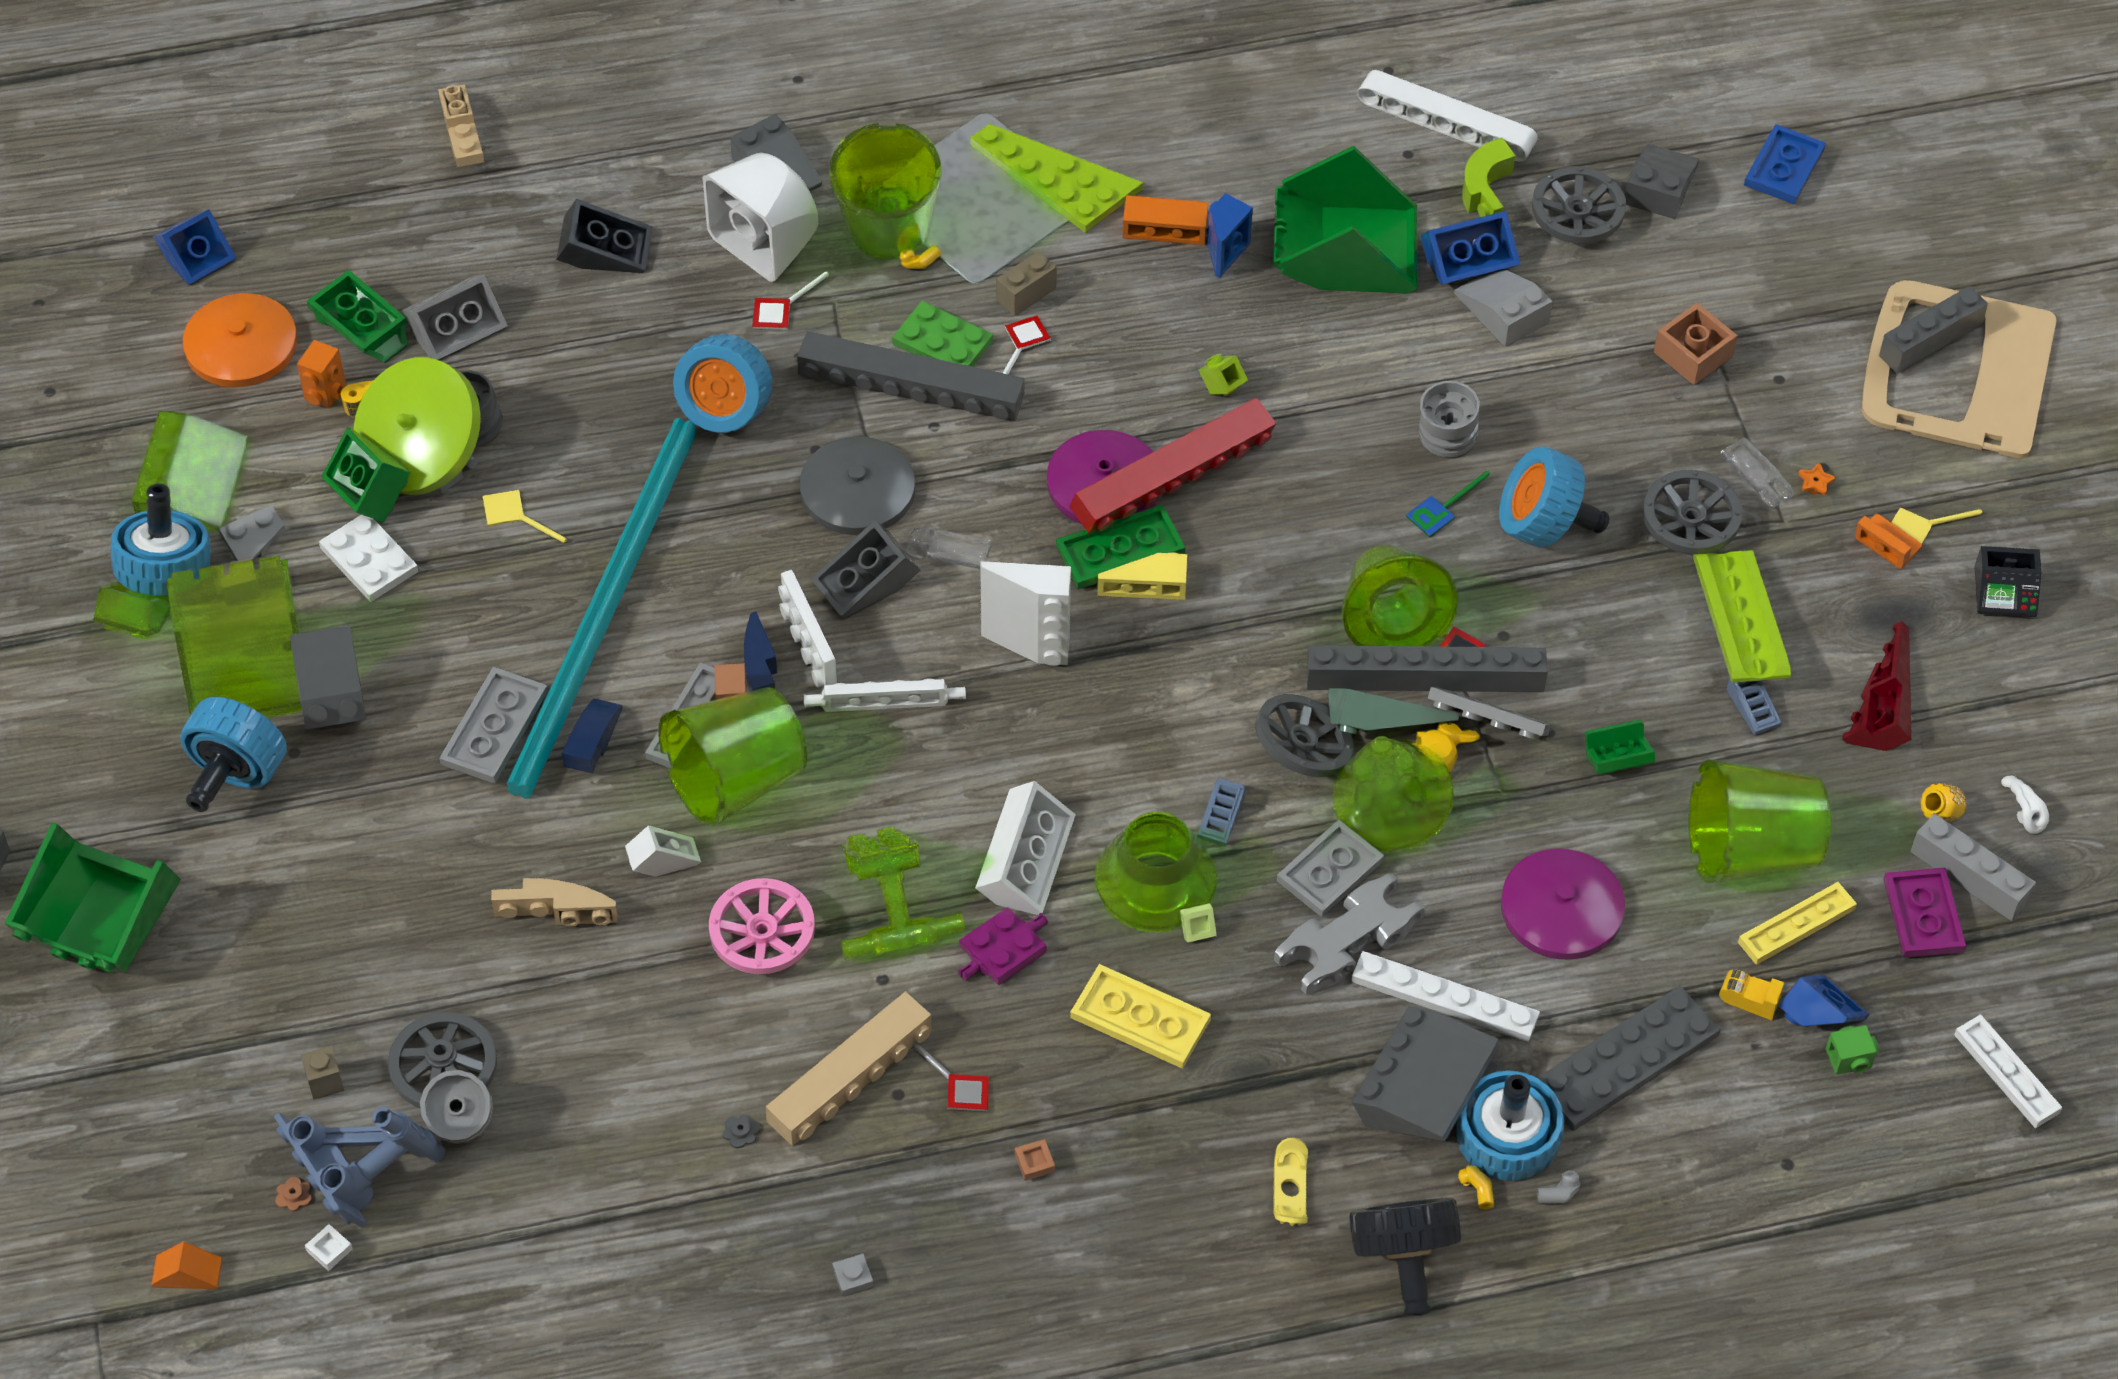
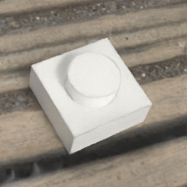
(328, 1247)

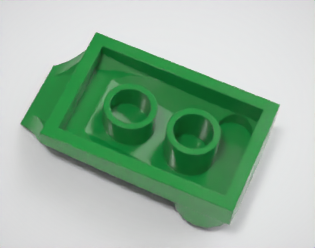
(360, 316)

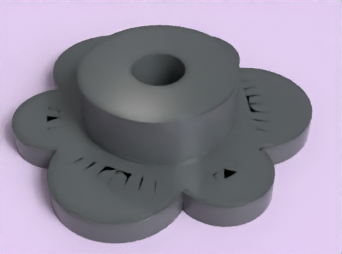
(740, 1137)

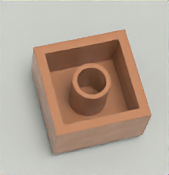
(1695, 343)

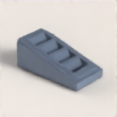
(1739, 691)
(1227, 794)

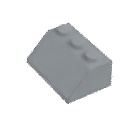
(455, 317)

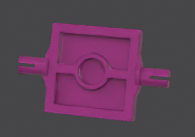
(1002, 946)

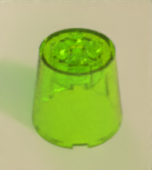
(886, 187)
(731, 751)
(1756, 821)

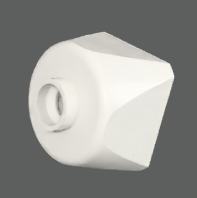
(760, 212)

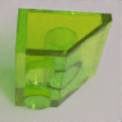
(131, 611)

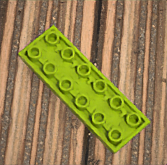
(1742, 616)

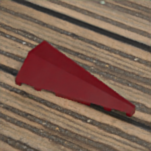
(1886, 704)

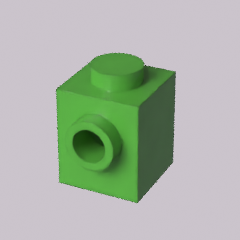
(1851, 1049)

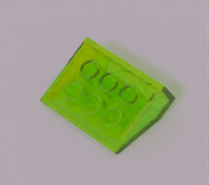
(197, 465)

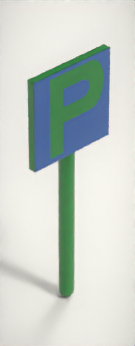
(1432, 516)

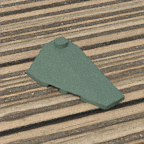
(1366, 711)

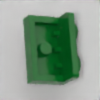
(1618, 747)

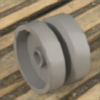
(461, 1125)

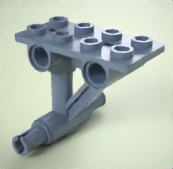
(347, 1184)

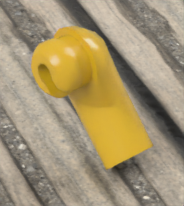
(921, 261)
(1481, 1182)

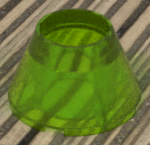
(1412, 614)
(1152, 895)

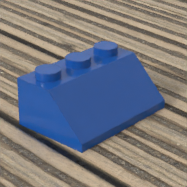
(1470, 248)

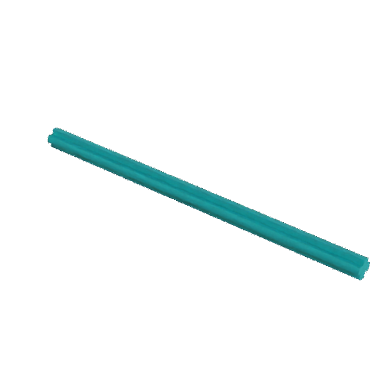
(601, 610)

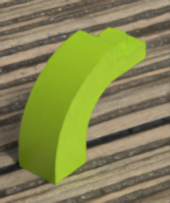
(1485, 166)

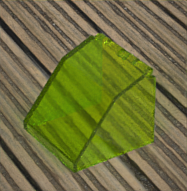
(237, 634)

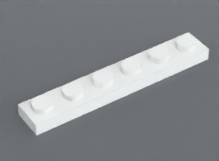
(1445, 996)

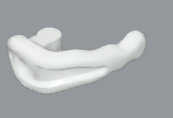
(2034, 810)

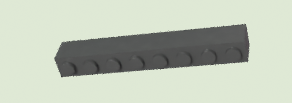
(911, 376)
(1426, 667)

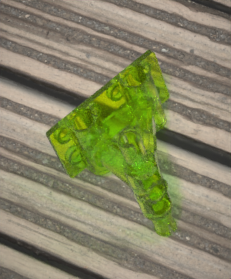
(885, 859)

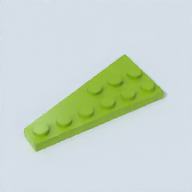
(1066, 183)

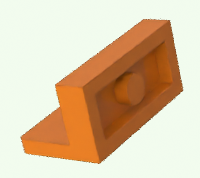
(1887, 540)

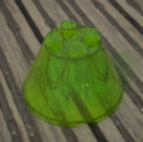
(1394, 794)

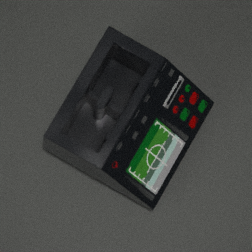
(2008, 581)

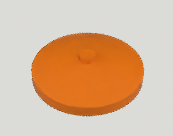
(240, 340)

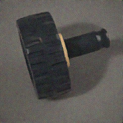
(1407, 1233)

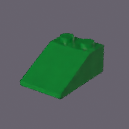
(365, 476)

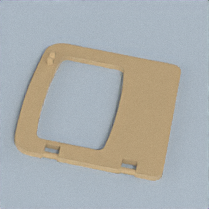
(2007, 383)

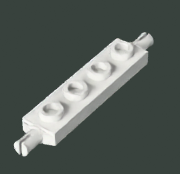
(884, 695)

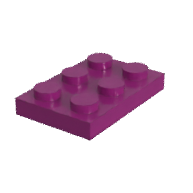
(1924, 912)

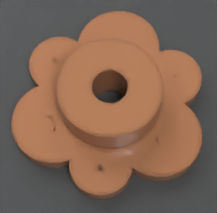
(300, 1195)

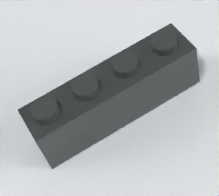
(1933, 329)

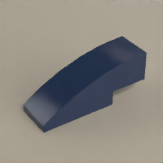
(758, 656)
(591, 735)

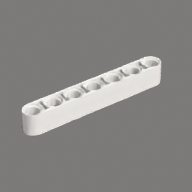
(1444, 113)

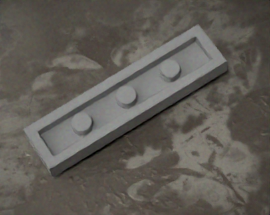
(697, 691)

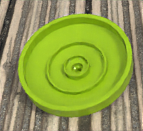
(423, 418)

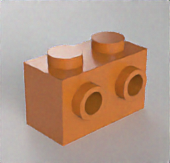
(321, 374)

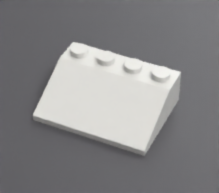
(1027, 609)

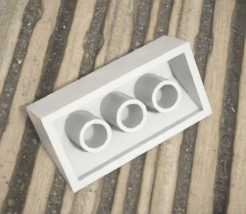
(1025, 849)

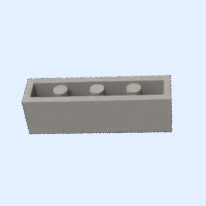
(1973, 867)

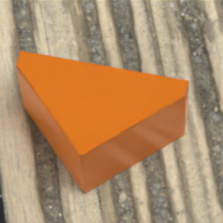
(186, 1268)

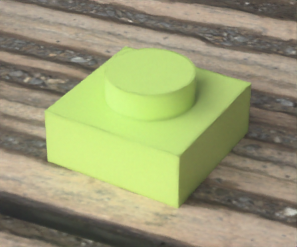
(1198, 922)

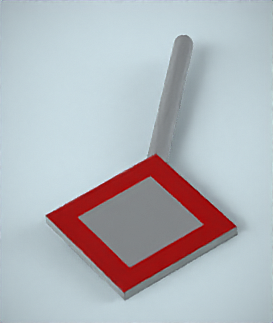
(964, 1091)

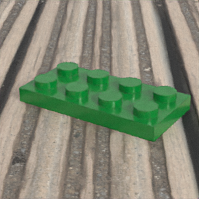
(1118, 545)

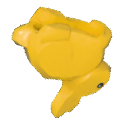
(1444, 741)

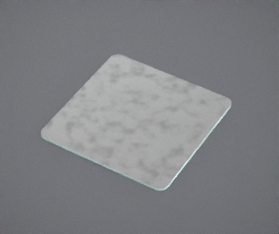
(982, 211)

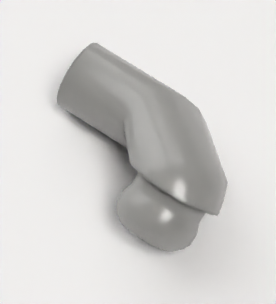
(1562, 1192)

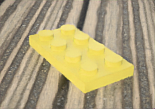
(1140, 1016)

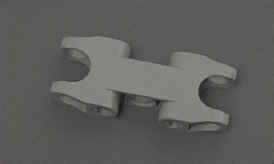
(1333, 946)

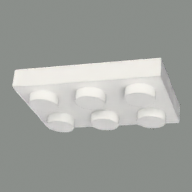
(368, 557)

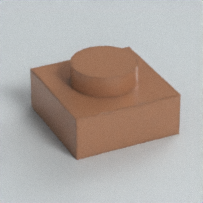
(1034, 1159)

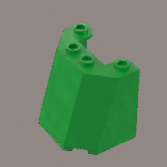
(89, 903)

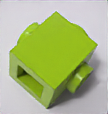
(1222, 374)

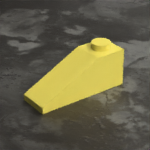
(1150, 577)

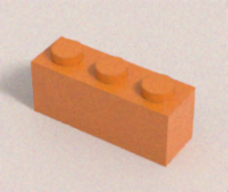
(1165, 220)

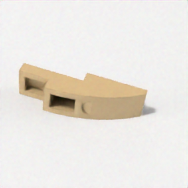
(460, 125)
(565, 900)

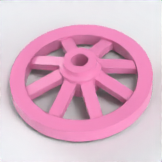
(761, 923)

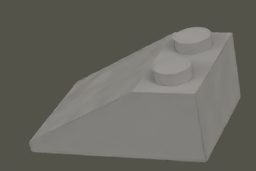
(1506, 304)

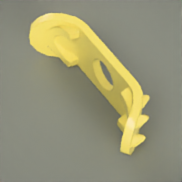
(1290, 1166)

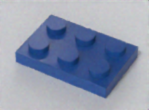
(1784, 164)

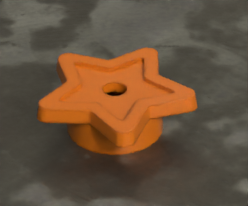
(1813, 486)

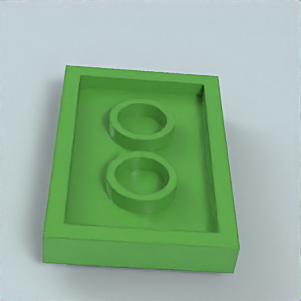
(941, 336)

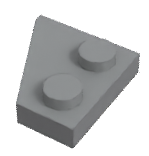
(252, 533)

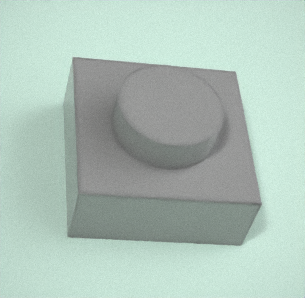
(852, 1275)

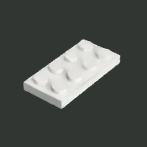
(806, 631)

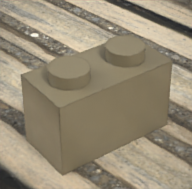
(1026, 283)

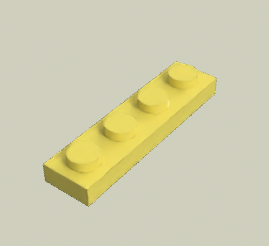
(1797, 923)

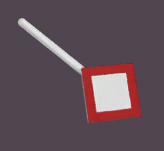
(774, 312)
(1025, 334)

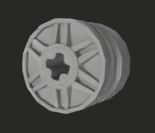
(1449, 418)

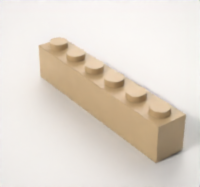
(849, 1069)

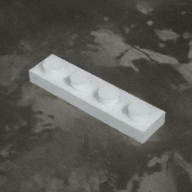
(2008, 1071)

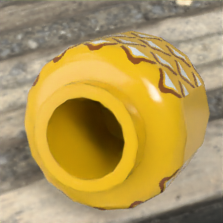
(1943, 800)

